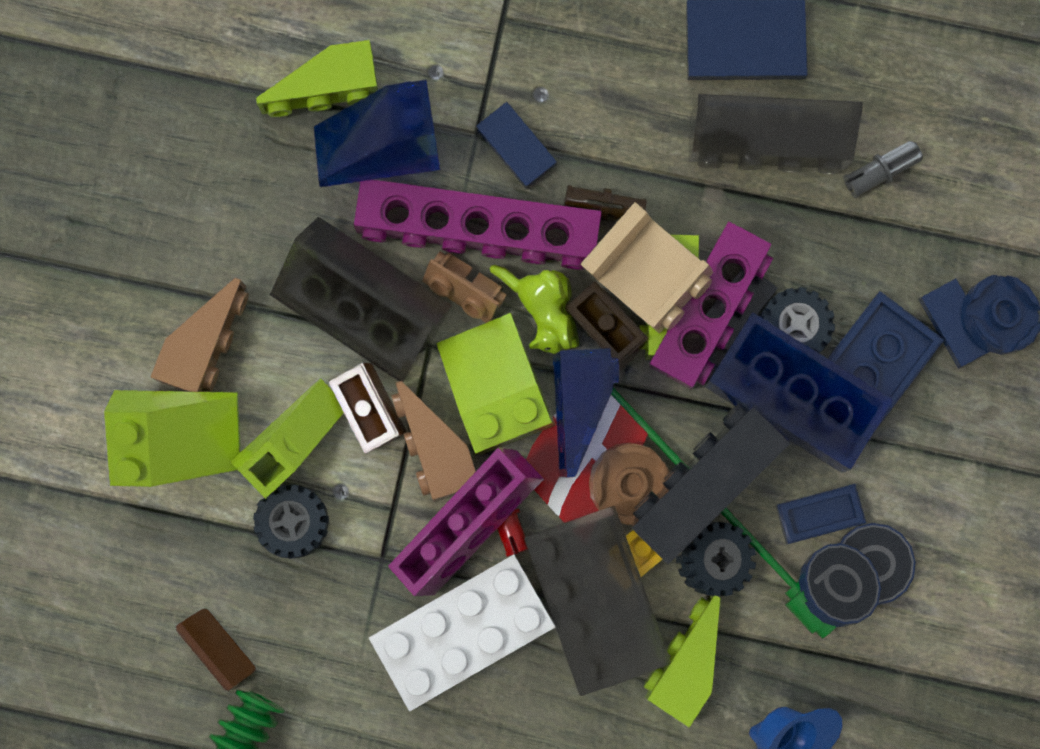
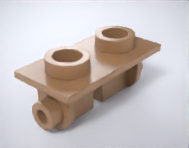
(447, 278)

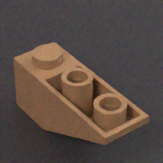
(194, 347)
(441, 452)

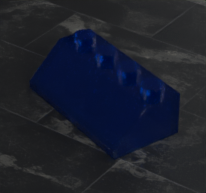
(800, 392)

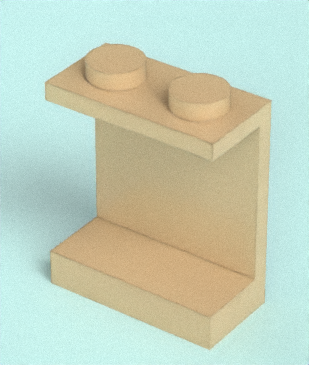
(648, 269)

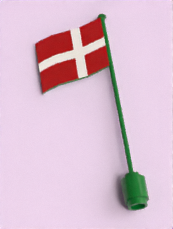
(572, 499)

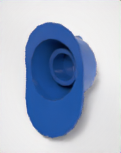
(795, 730)

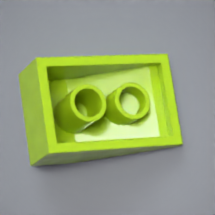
(494, 385)
(170, 436)

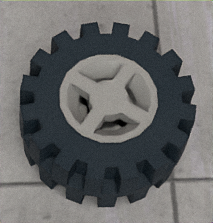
(807, 315)

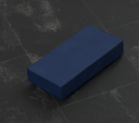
(516, 145)
(945, 311)
(820, 514)

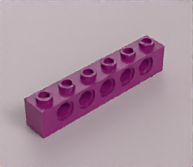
(379, 197)

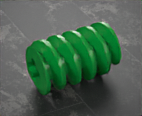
(247, 722)

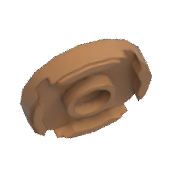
(624, 477)

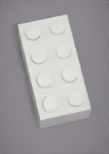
(461, 632)

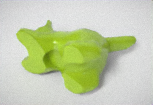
(545, 300)

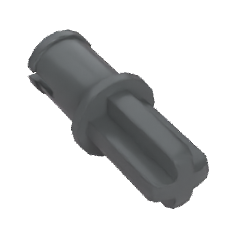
(883, 168)

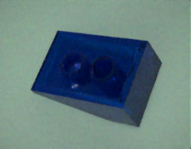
(378, 137)
(581, 393)

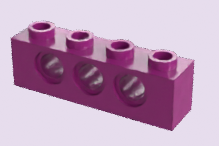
(733, 246)
(465, 522)

